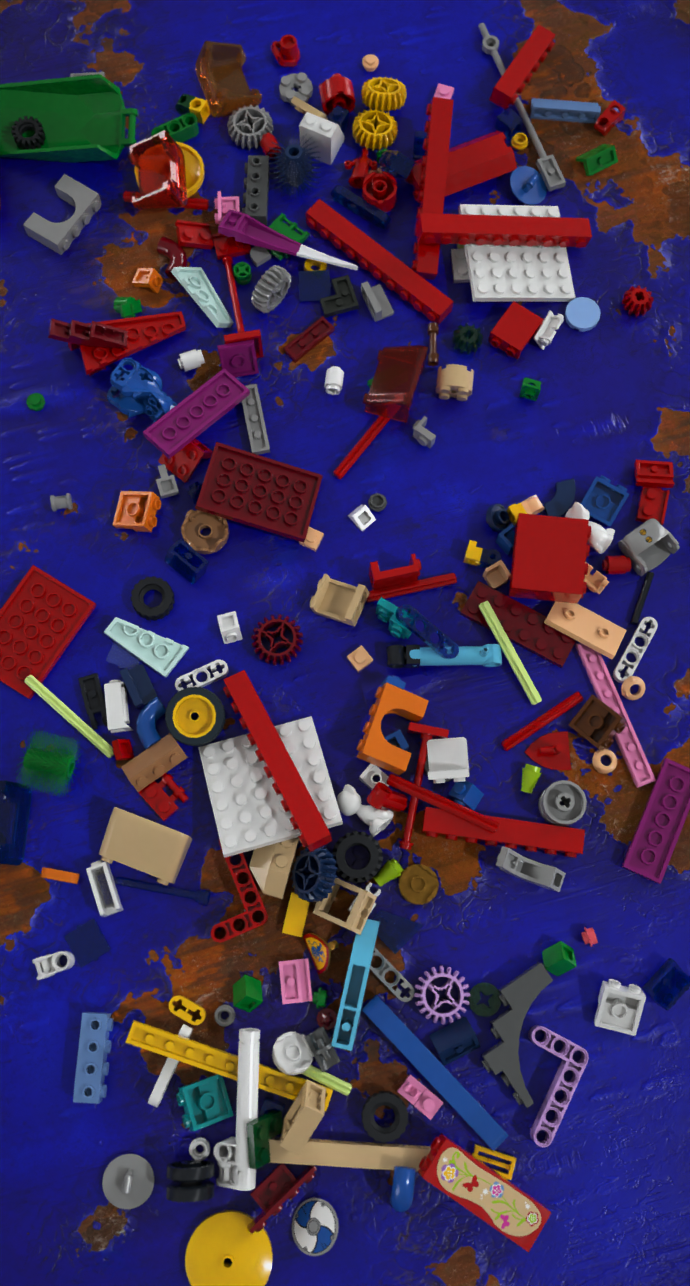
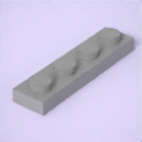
(255, 422)

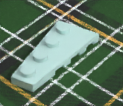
(201, 290)
(154, 650)

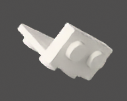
(448, 759)

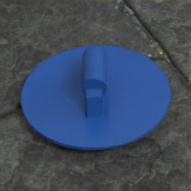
(528, 185)

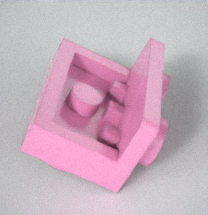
(223, 205)

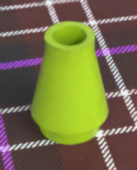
(530, 776)
(388, 872)

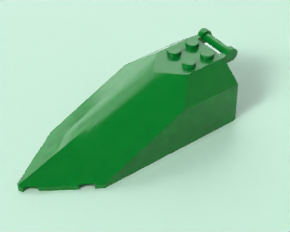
(78, 115)

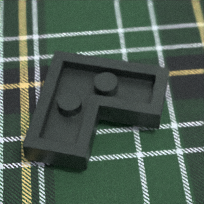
(342, 301)

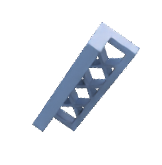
(564, 110)

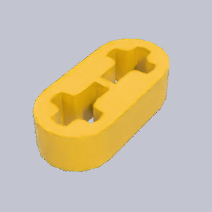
(189, 1005)

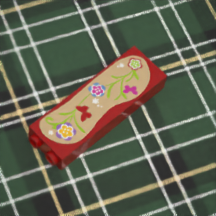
(483, 1192)

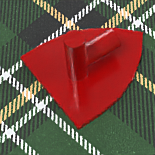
(551, 751)

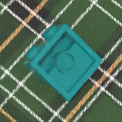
(386, 613)
(204, 1102)

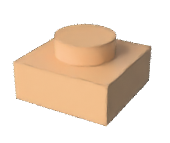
(312, 539)
(359, 658)

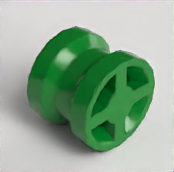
(242, 268)

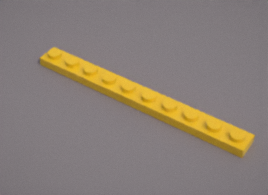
(213, 1060)

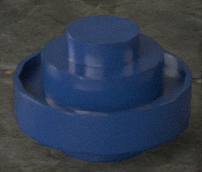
(497, 517)

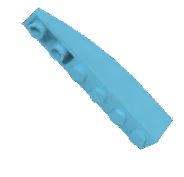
(355, 986)

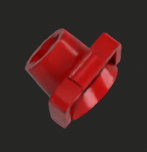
(288, 51)

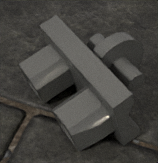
(321, 1049)

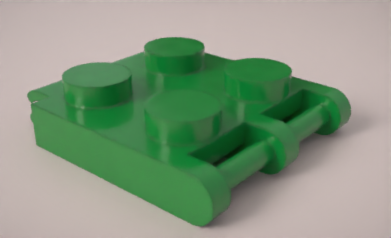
(288, 231)

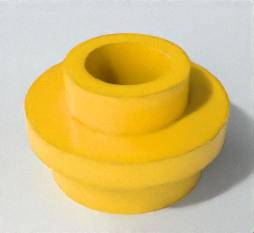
(519, 137)

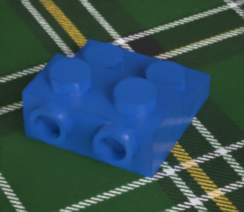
(604, 500)

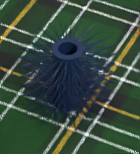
(294, 165)

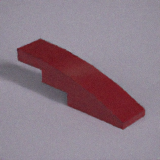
(89, 335)

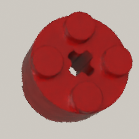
(337, 91)
(380, 190)

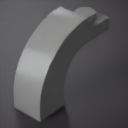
(530, 870)

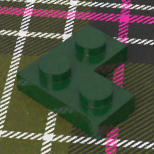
(258, 1136)

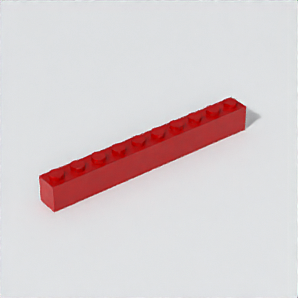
(433, 180)
(503, 230)
(379, 262)
(277, 761)

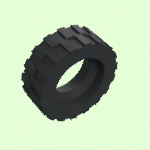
(142, 588)
(401, 1116)

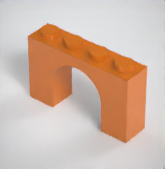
(374, 746)

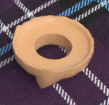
(626, 685)
(596, 761)

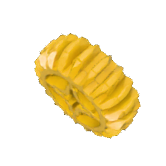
(383, 94)
(374, 129)

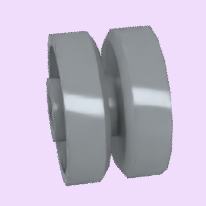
(572, 797)

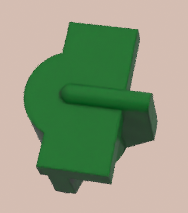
(127, 306)

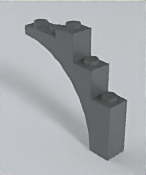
(507, 1026)

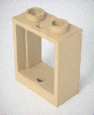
(359, 912)
(303, 1117)

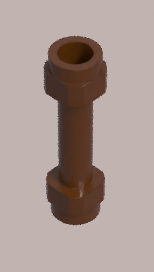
(433, 356)

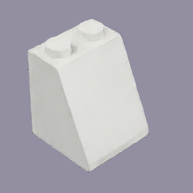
(326, 133)

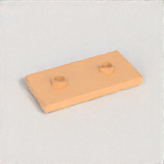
(586, 627)

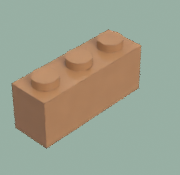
(154, 762)

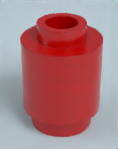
(266, 142)
(616, 564)

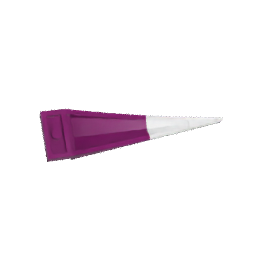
(253, 232)

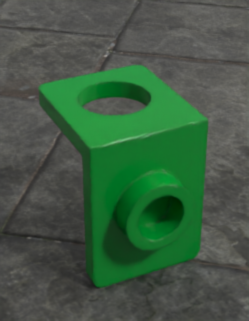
(530, 391)

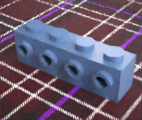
(92, 1057)

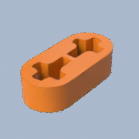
(60, 875)

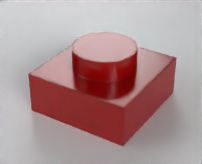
(122, 749)

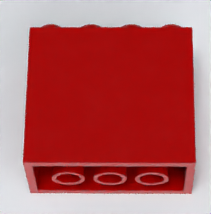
(549, 558)

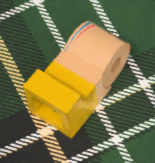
(529, 506)

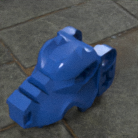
(139, 391)

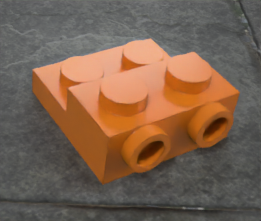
(137, 511)

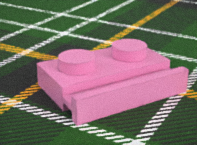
(295, 981)

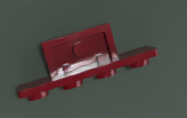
(275, 1190)

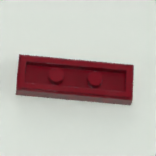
(308, 339)

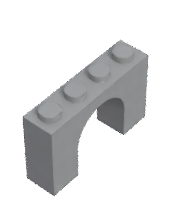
(60, 235)

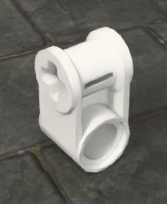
(50, 964)

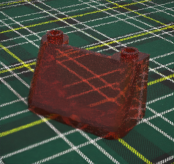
(160, 173)
(395, 381)

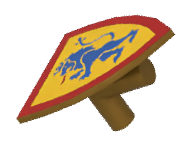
(319, 951)

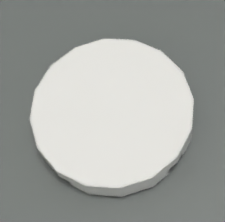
(292, 1053)

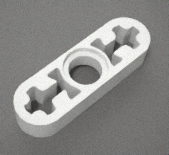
(217, 676)

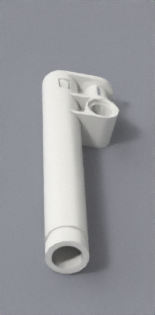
(234, 1162)

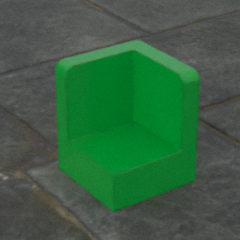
(559, 958)
(247, 993)

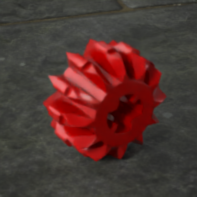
(637, 300)

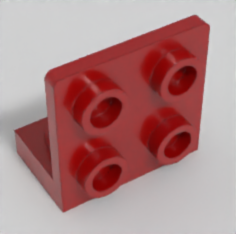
(186, 460)

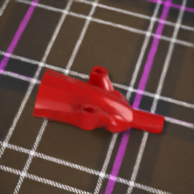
(361, 168)

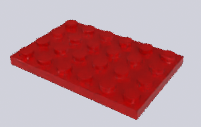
(38, 628)

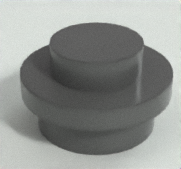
(377, 502)

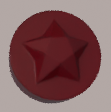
(327, 1018)

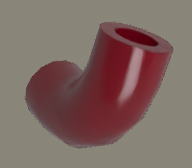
(176, 254)

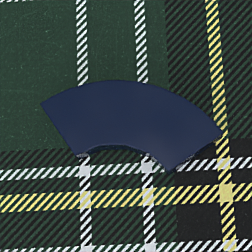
(562, 500)

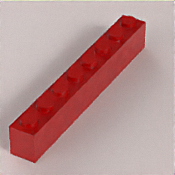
(509, 832)

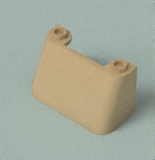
(144, 845)

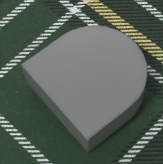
(259, 255)

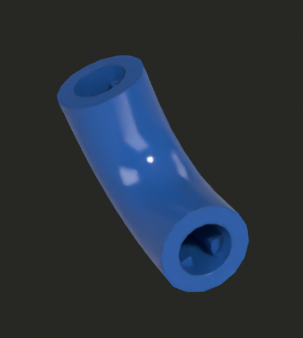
(147, 722)
(403, 1188)

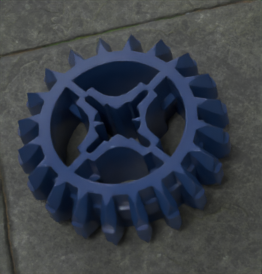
(314, 874)

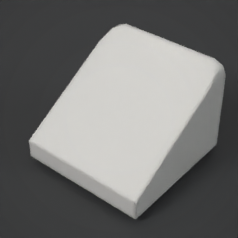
(362, 517)

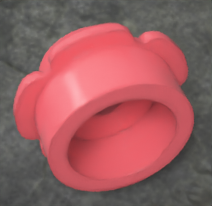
(589, 936)

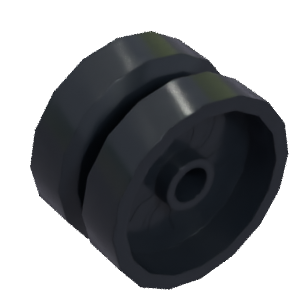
(190, 1180)

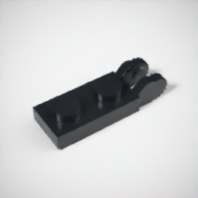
(93, 698)

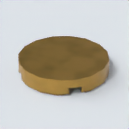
(418, 884)

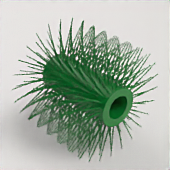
(49, 763)

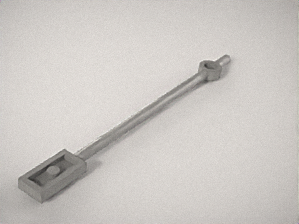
(546, 164)

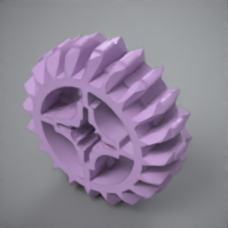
(436, 1002)

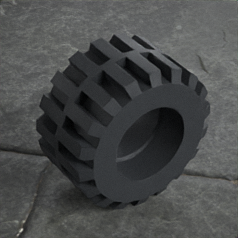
(374, 851)

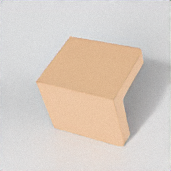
(497, 574)

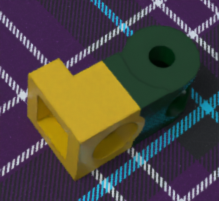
(194, 105)

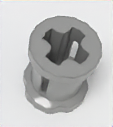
(61, 502)

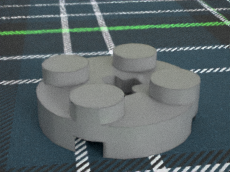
(292, 81)

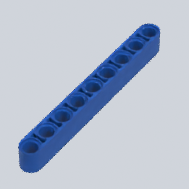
(435, 1072)

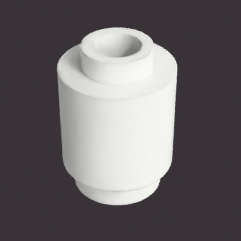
(191, 359)
(334, 380)

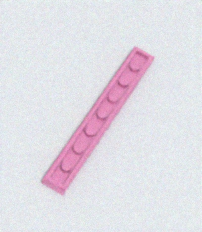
(607, 693)

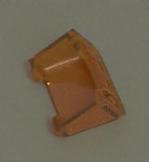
(223, 79)

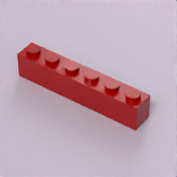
(521, 69)

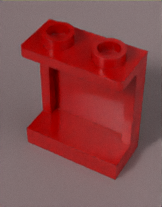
(515, 330)
(394, 576)

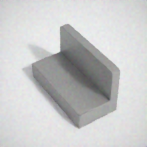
(376, 301)

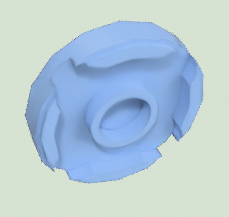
(582, 314)

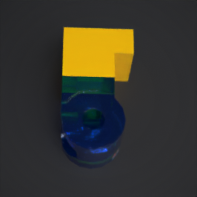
(480, 556)

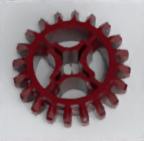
(282, 625)

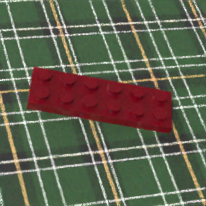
(520, 624)

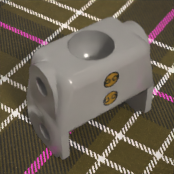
(648, 546)

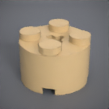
(454, 382)

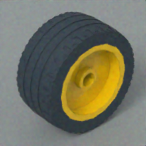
(198, 731)

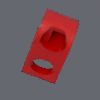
(609, 118)

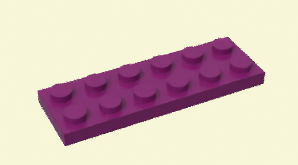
(196, 413)
(660, 823)

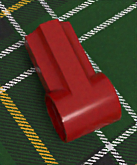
(383, 796)

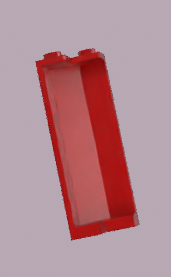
(471, 163)

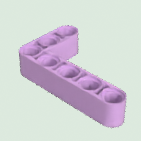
(558, 1083)

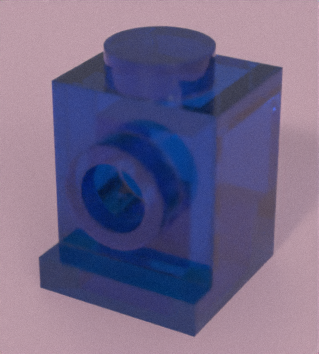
(340, 116)

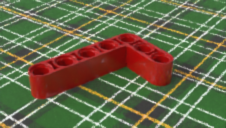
(250, 908)

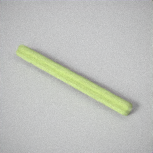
(510, 653)
(69, 715)

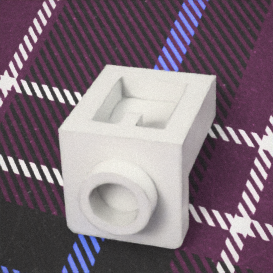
(229, 627)

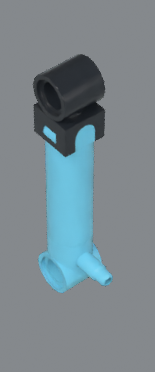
(414, 656)

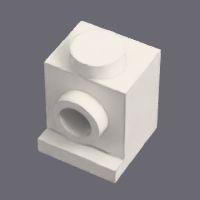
(370, 771)

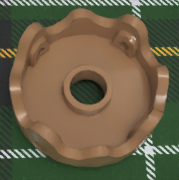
(198, 520)

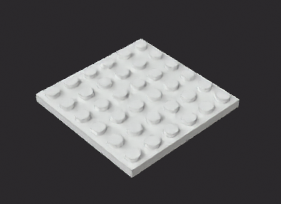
(517, 271)
(243, 797)

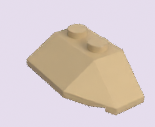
(273, 865)

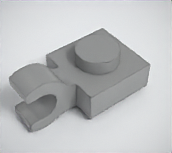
(166, 484)

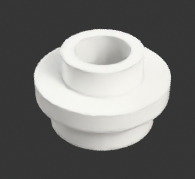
(197, 1155)

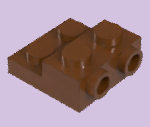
(598, 723)

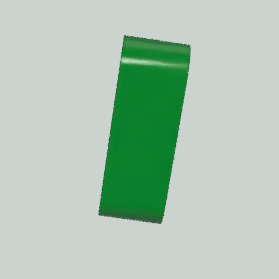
(180, 128)

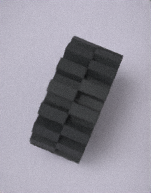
(27, 125)

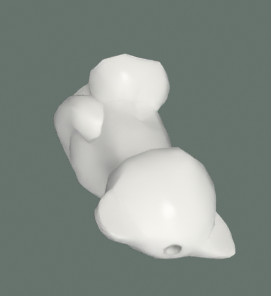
(600, 537)
(350, 803)

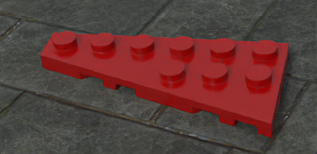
(142, 333)

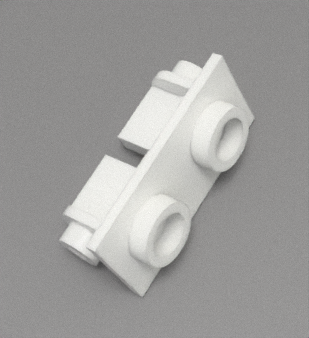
(547, 329)

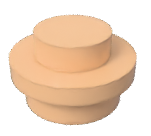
(370, 62)

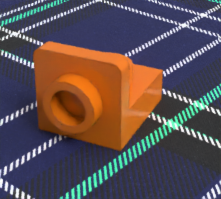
(148, 278)

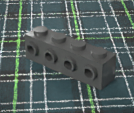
(257, 188)

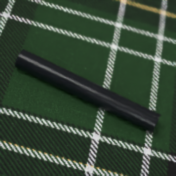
(642, 598)

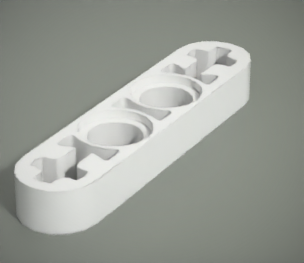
(634, 649)
(167, 1072)

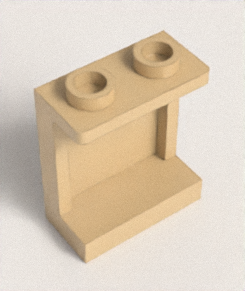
(339, 600)

